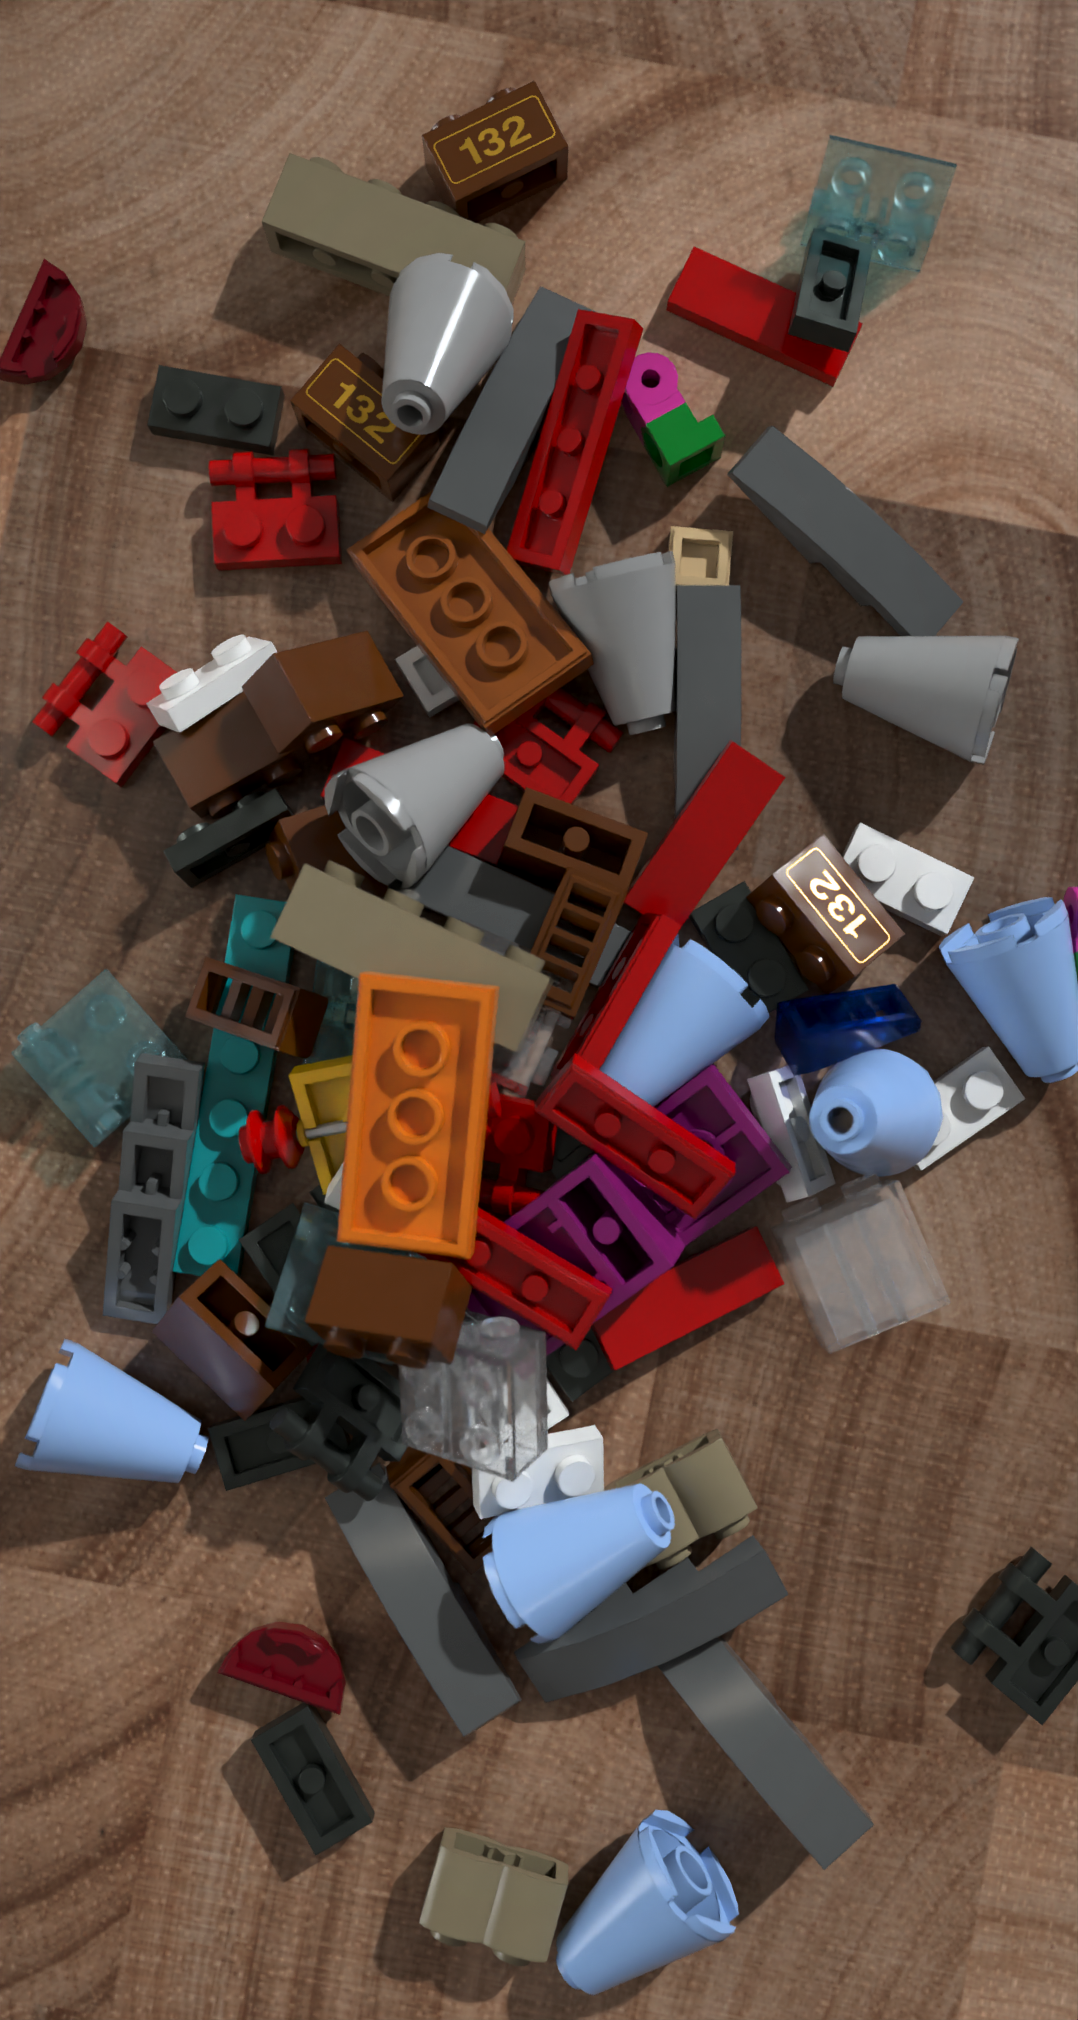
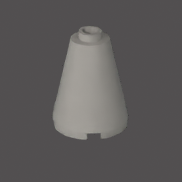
(440, 339)
(629, 626)
(932, 686)
(413, 800)

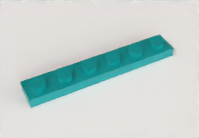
(235, 1083)

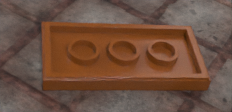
(470, 613)

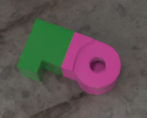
(665, 422)

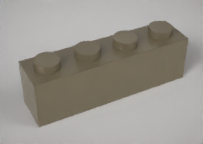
(374, 231)
(361, 933)

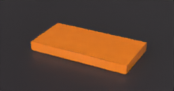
(417, 1114)

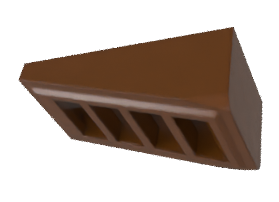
(594, 893)
(292, 1019)
(402, 1480)

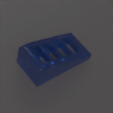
(841, 1025)

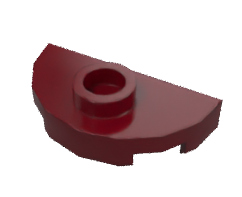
(47, 330)
(289, 1663)

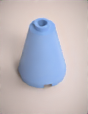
(1023, 983)
(682, 1023)
(876, 1113)
(109, 1425)
(572, 1554)
(647, 1908)

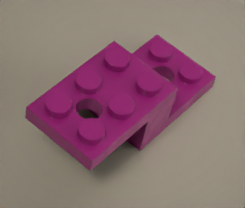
(624, 1229)

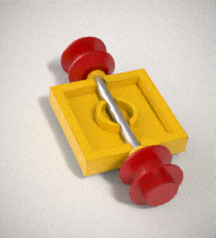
(323, 1103)

